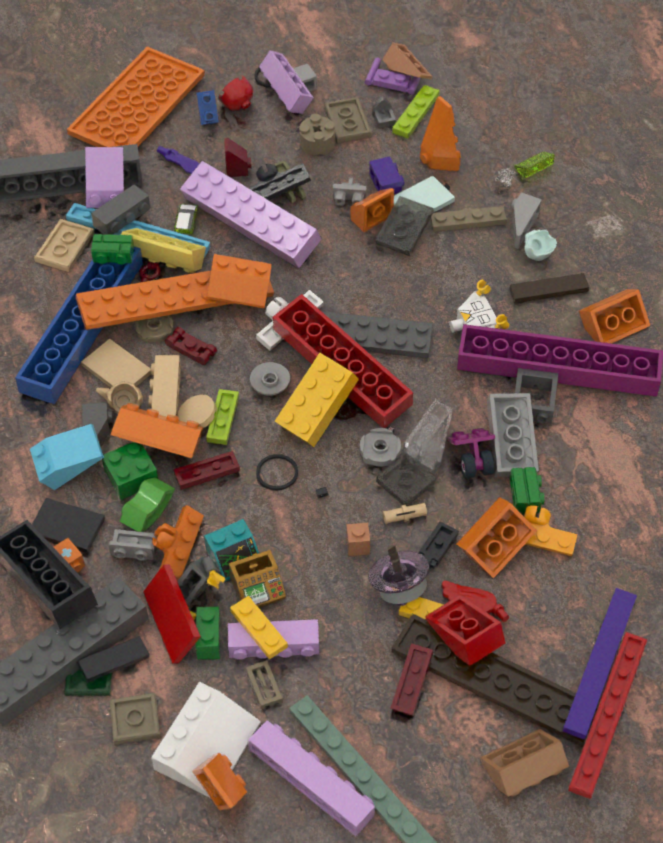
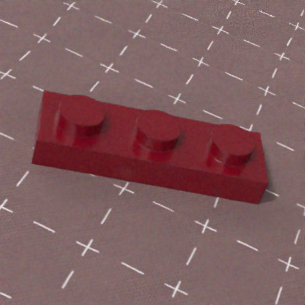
(206, 470)
(412, 680)

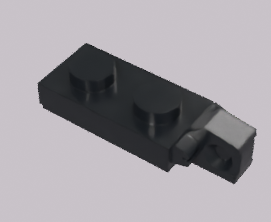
(438, 544)

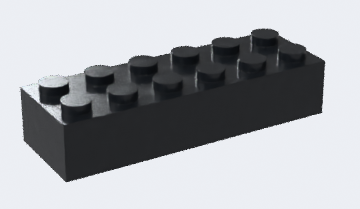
(45, 574)

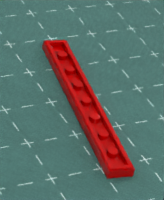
(607, 716)

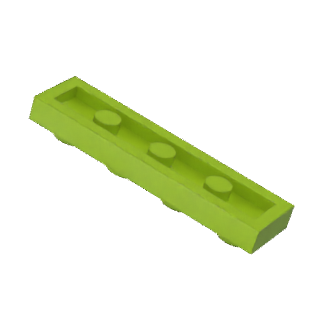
(415, 111)

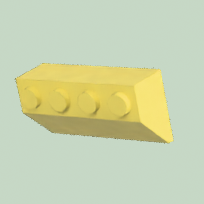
(168, 250)

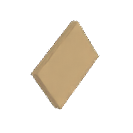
(64, 245)
(115, 364)

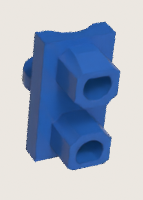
(207, 107)

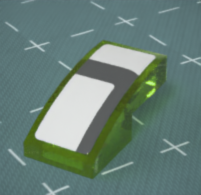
(186, 218)

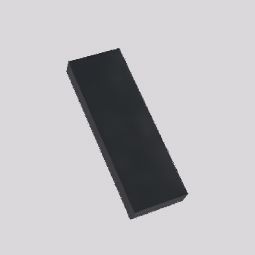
(113, 659)

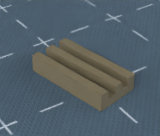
(270, 700)

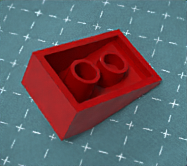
(467, 629)

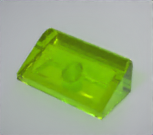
(535, 163)

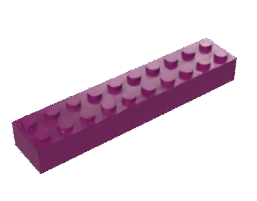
(575, 360)

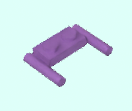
(391, 79)

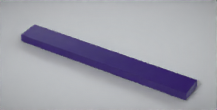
(599, 664)

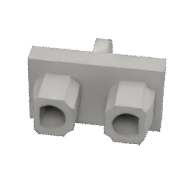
(348, 191)

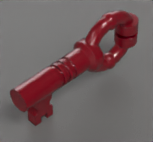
(151, 266)

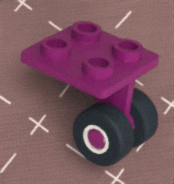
(474, 461)

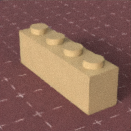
(165, 384)

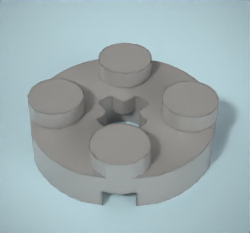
(378, 457)

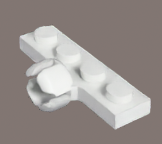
(268, 336)

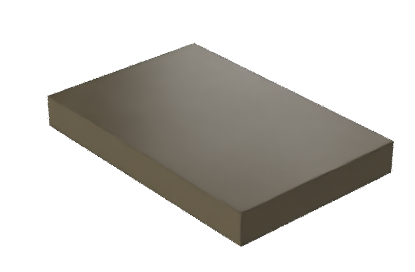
(348, 120)

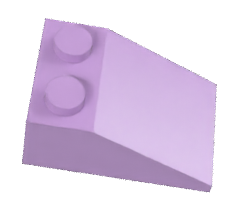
(103, 174)

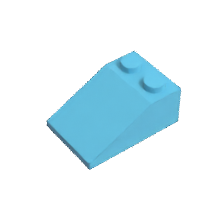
(66, 455)

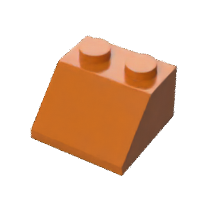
(372, 209)
(220, 781)

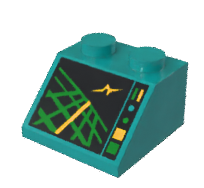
(230, 545)

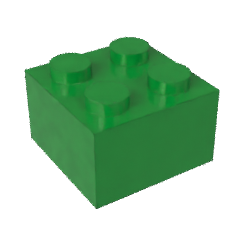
(128, 468)

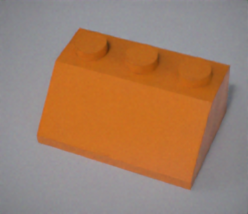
(239, 281)
(615, 317)
(496, 537)

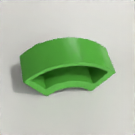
(147, 504)

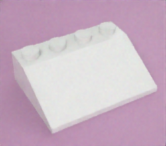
(204, 727)

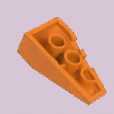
(439, 141)

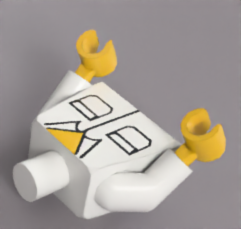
(478, 312)

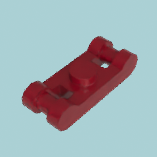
(190, 346)

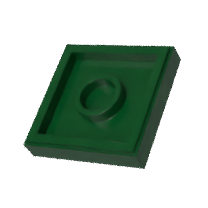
(77, 685)

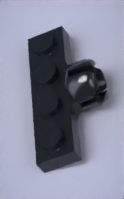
(275, 183)

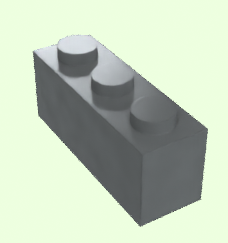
(121, 210)

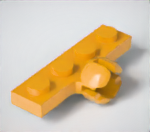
(546, 536)

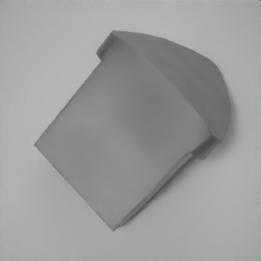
(383, 113)

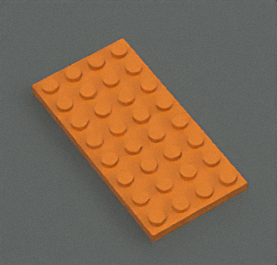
(136, 100)

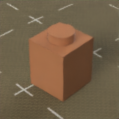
(358, 539)

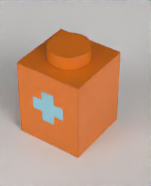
(70, 554)

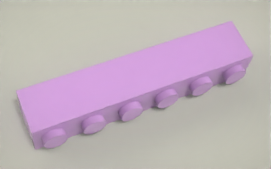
(312, 778)

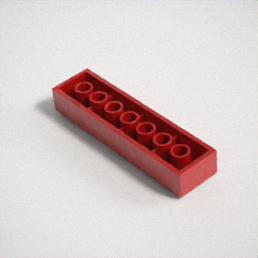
(312, 332)

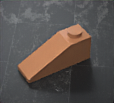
(402, 60)

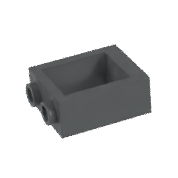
(542, 381)

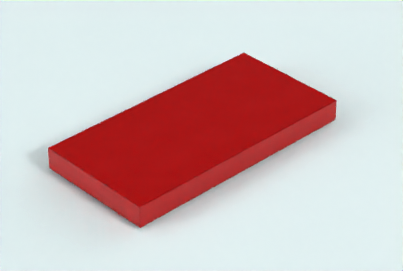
(171, 614)

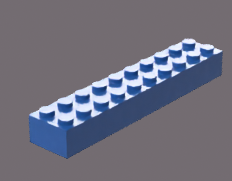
(66, 339)

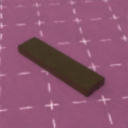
(549, 288)

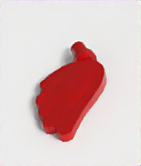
(479, 597)

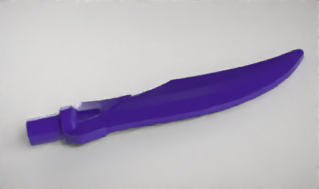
(172, 155)

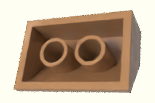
(525, 762)

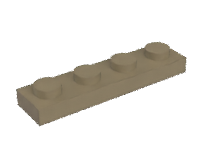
(468, 218)

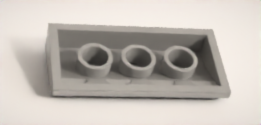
(513, 427)

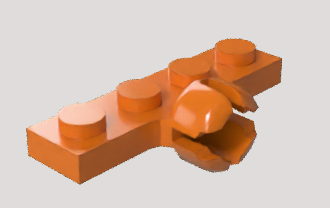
(178, 541)

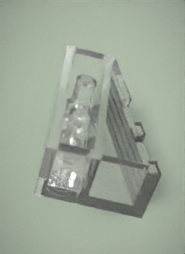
(429, 436)

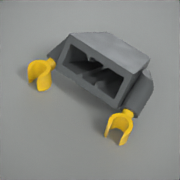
(198, 578)

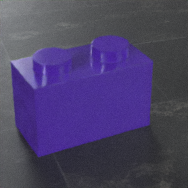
(385, 175)

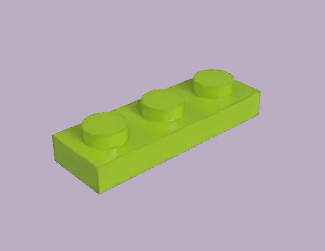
(221, 425)

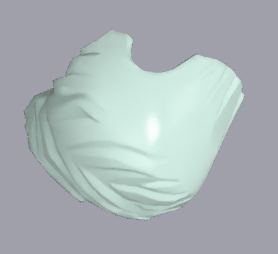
(539, 244)

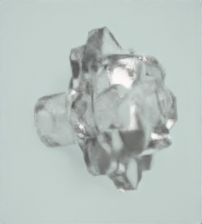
(506, 176)

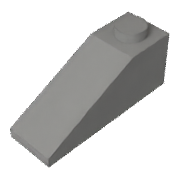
(525, 211)

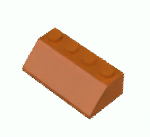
(157, 430)

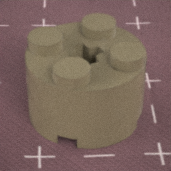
(317, 135)

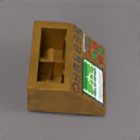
(258, 579)

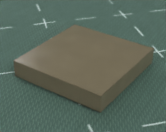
(134, 718)

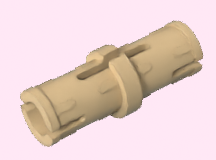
(418, 510)

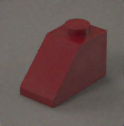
(236, 159)

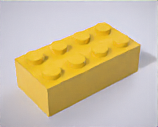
(316, 399)

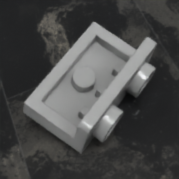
(132, 545)

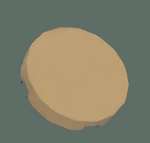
(198, 409)

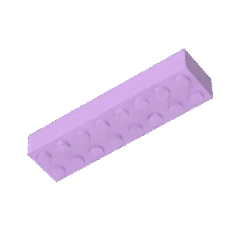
(251, 214)

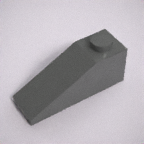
(99, 416)

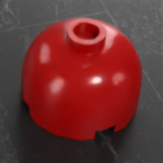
(237, 94)

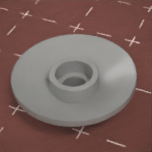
(267, 373)

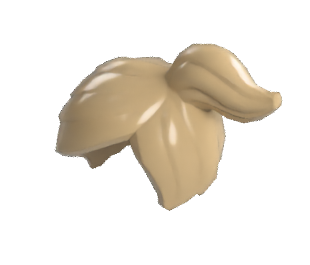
(121, 394)

